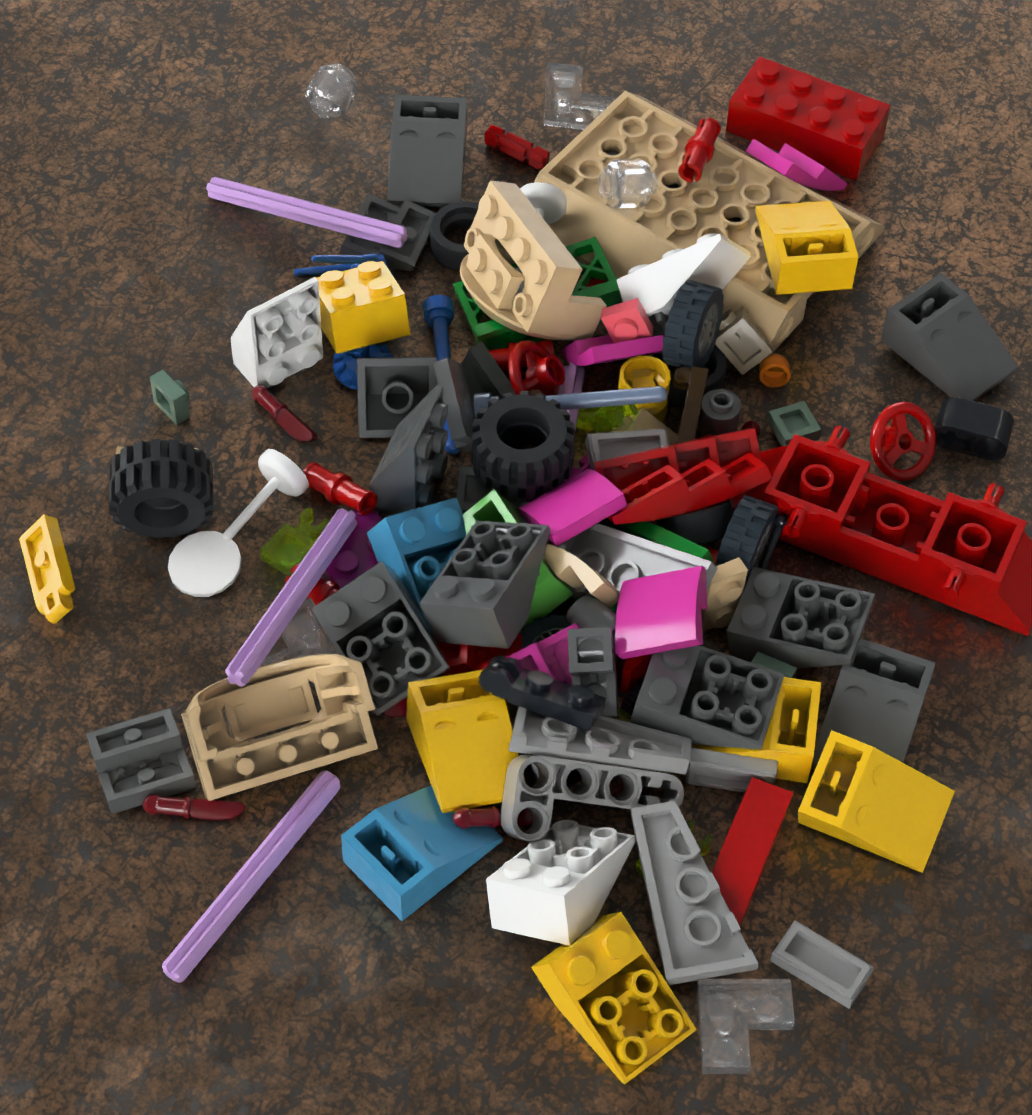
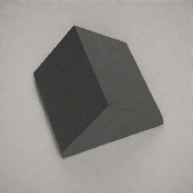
(391, 391)

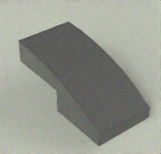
(594, 664)

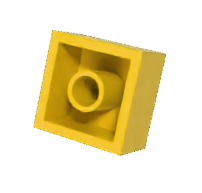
(362, 307)

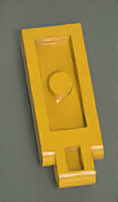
(48, 568)

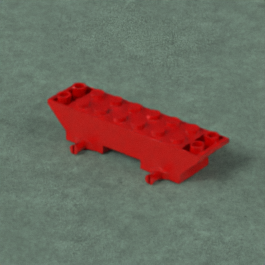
(945, 550)

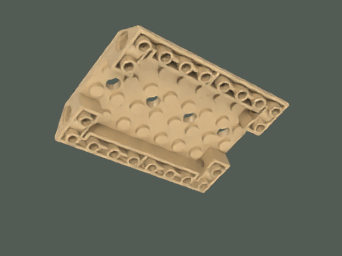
(679, 216)

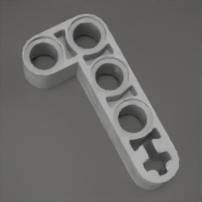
(593, 790)

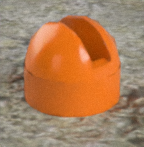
(774, 371)

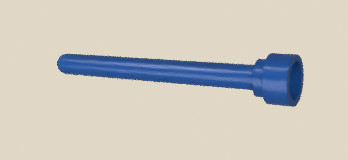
(439, 313)

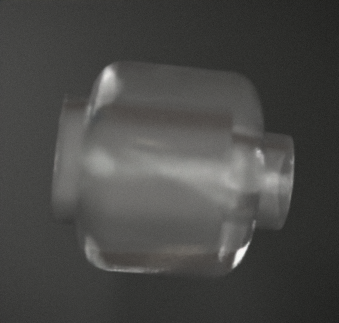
(331, 90)
(627, 183)

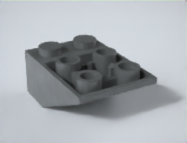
(427, 150)
(948, 340)
(413, 458)
(487, 585)
(798, 620)
(384, 630)
(708, 697)
(878, 699)

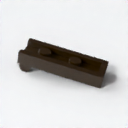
(692, 382)

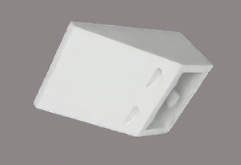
(709, 261)
(280, 336)
(558, 882)

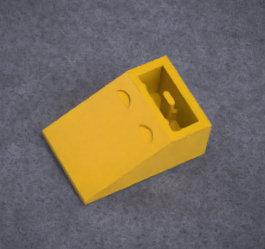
(807, 247)
(790, 731)
(461, 739)
(874, 802)
(615, 996)

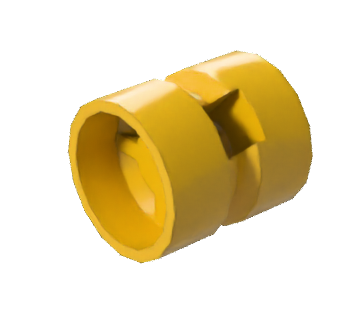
(646, 372)

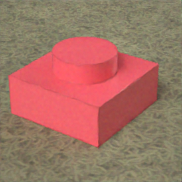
(627, 321)

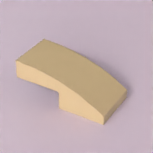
(576, 573)

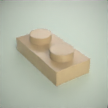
(724, 594)

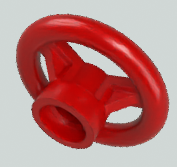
(543, 372)
(893, 440)

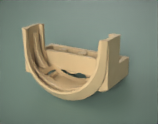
(512, 232)
(274, 700)

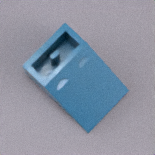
(419, 544)
(412, 850)

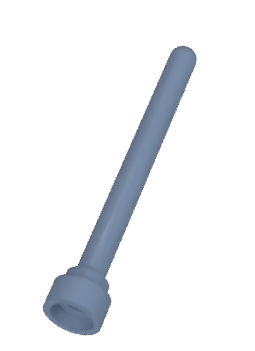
(592, 399)

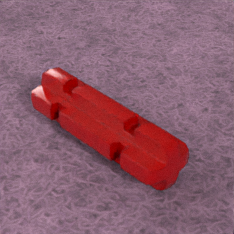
(516, 147)

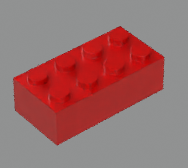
(808, 114)

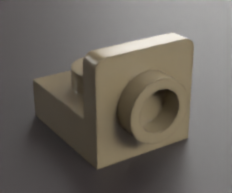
(741, 340)

